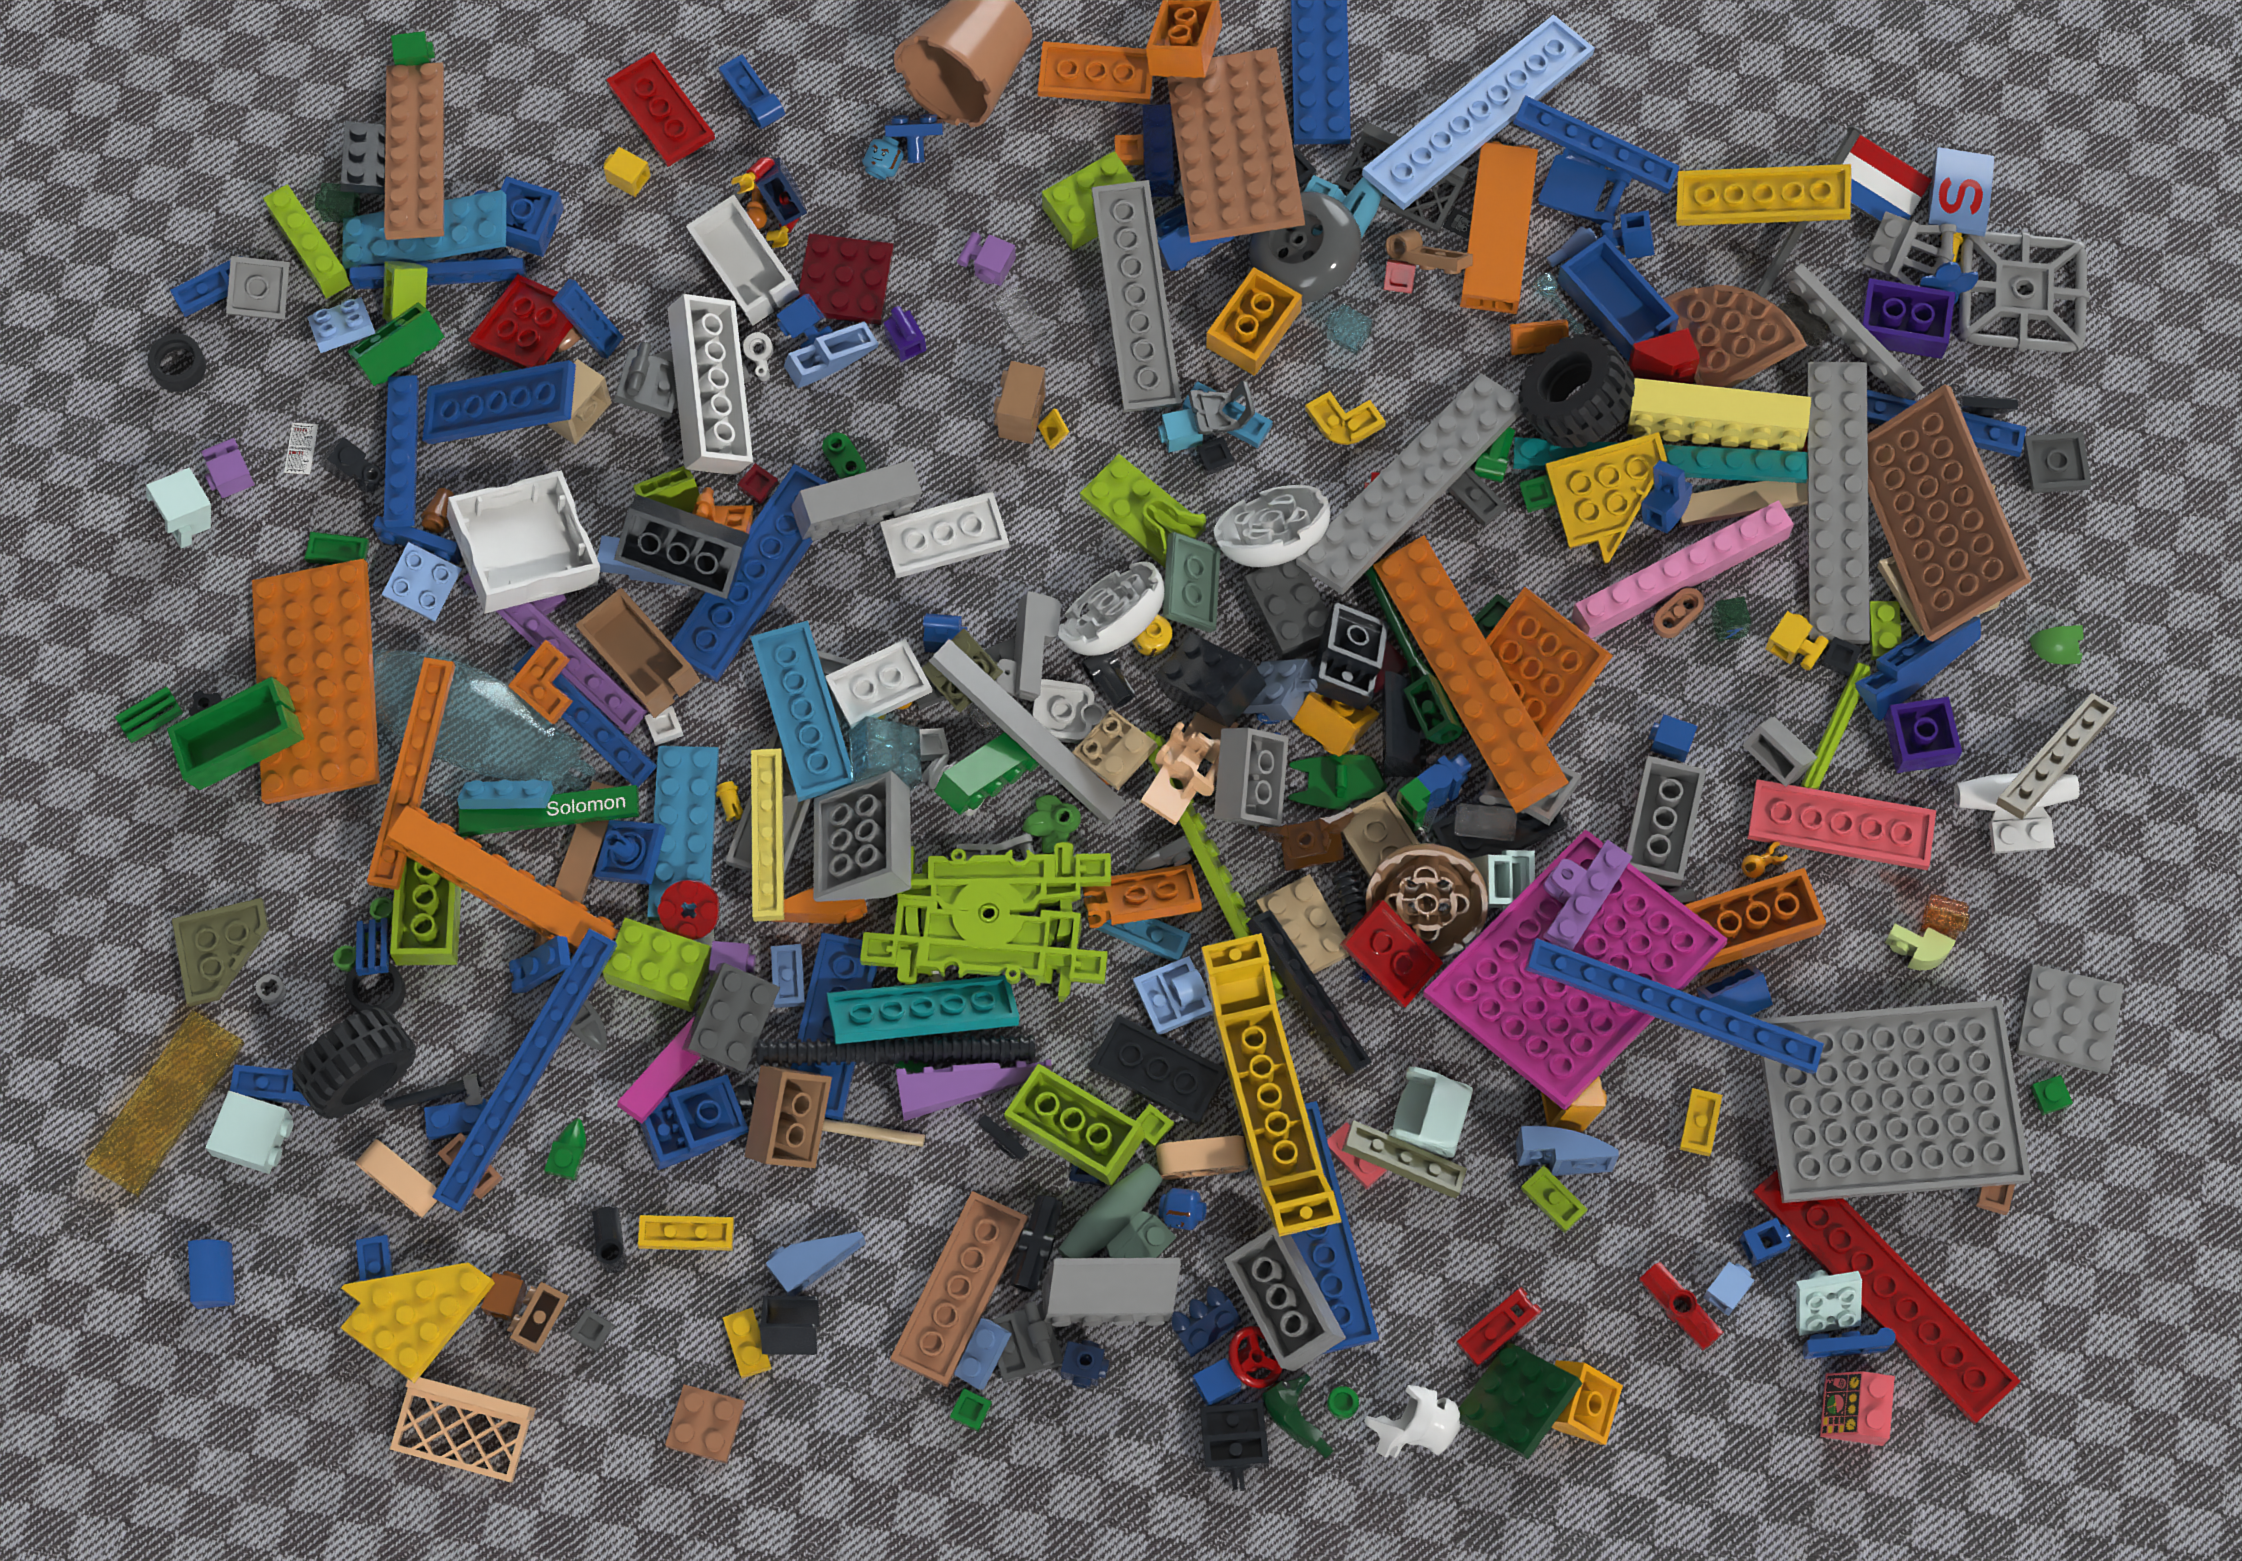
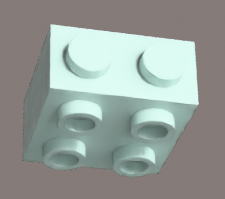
(250, 1132)

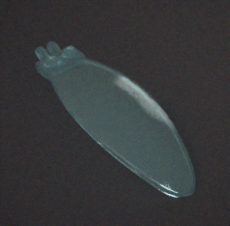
(482, 725)

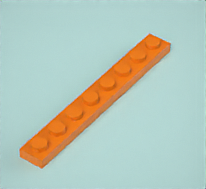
(412, 766)

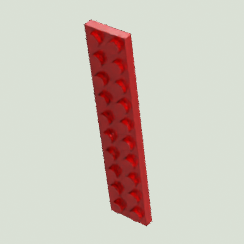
(1896, 1299)

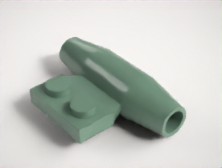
(1120, 1223)

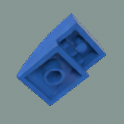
(693, 1122)

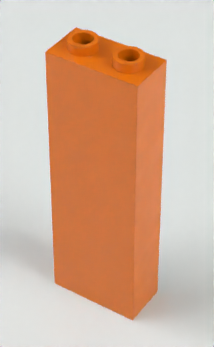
(1499, 227)

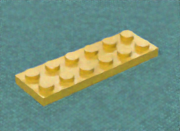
(1764, 195)

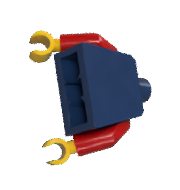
(779, 192)

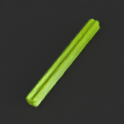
(1835, 728)

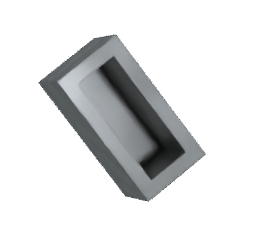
(1780, 751)

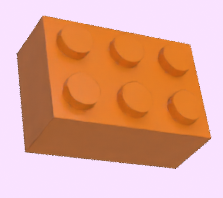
(1184, 38)

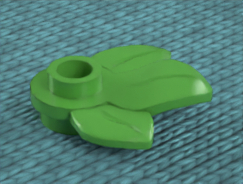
(1048, 824)

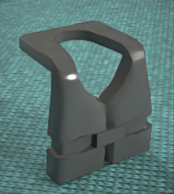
(1209, 408)

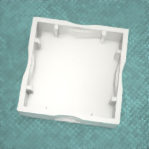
(523, 542)

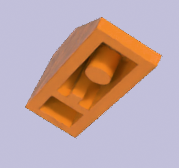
(804, 909)

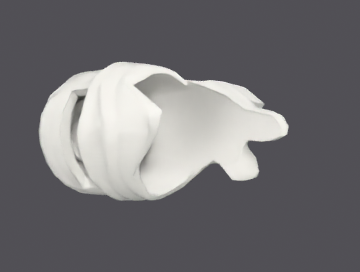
(1423, 1423)

